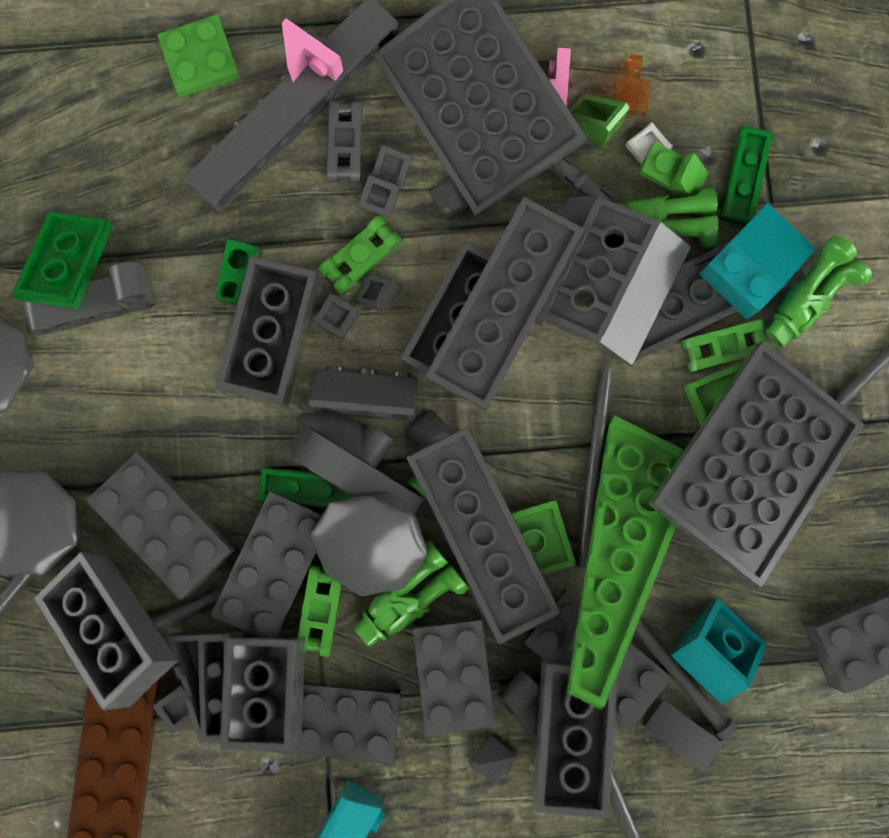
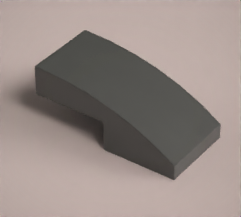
(385, 181)
(683, 736)

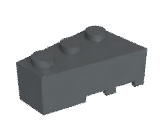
(201, 672)

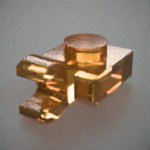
(632, 88)

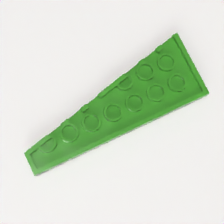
(622, 556)

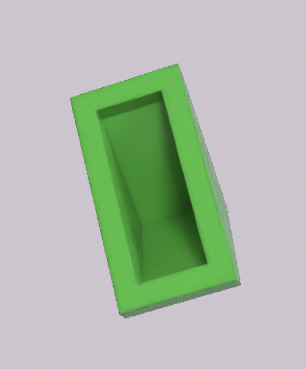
(599, 117)

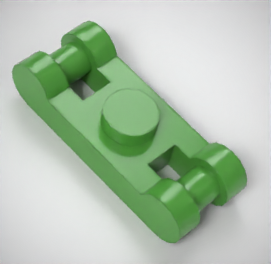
(360, 255)
(725, 345)
(319, 611)

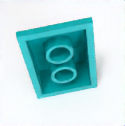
(757, 262)

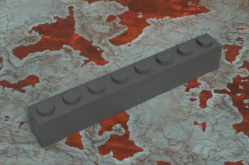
(289, 108)

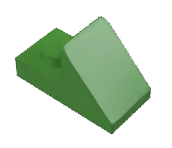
(672, 171)

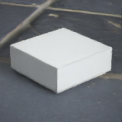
(641, 141)

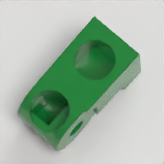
(234, 269)

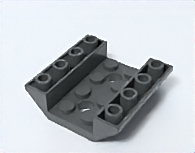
(625, 280)

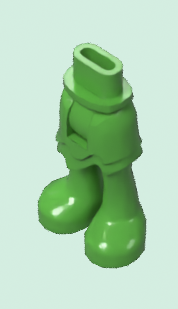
(703, 204)
(803, 305)
(398, 608)

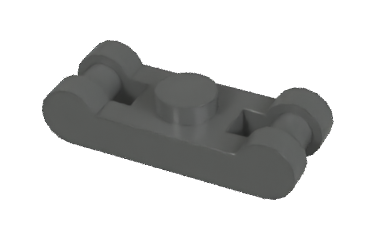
(344, 140)

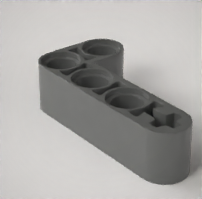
(122, 293)
(348, 471)

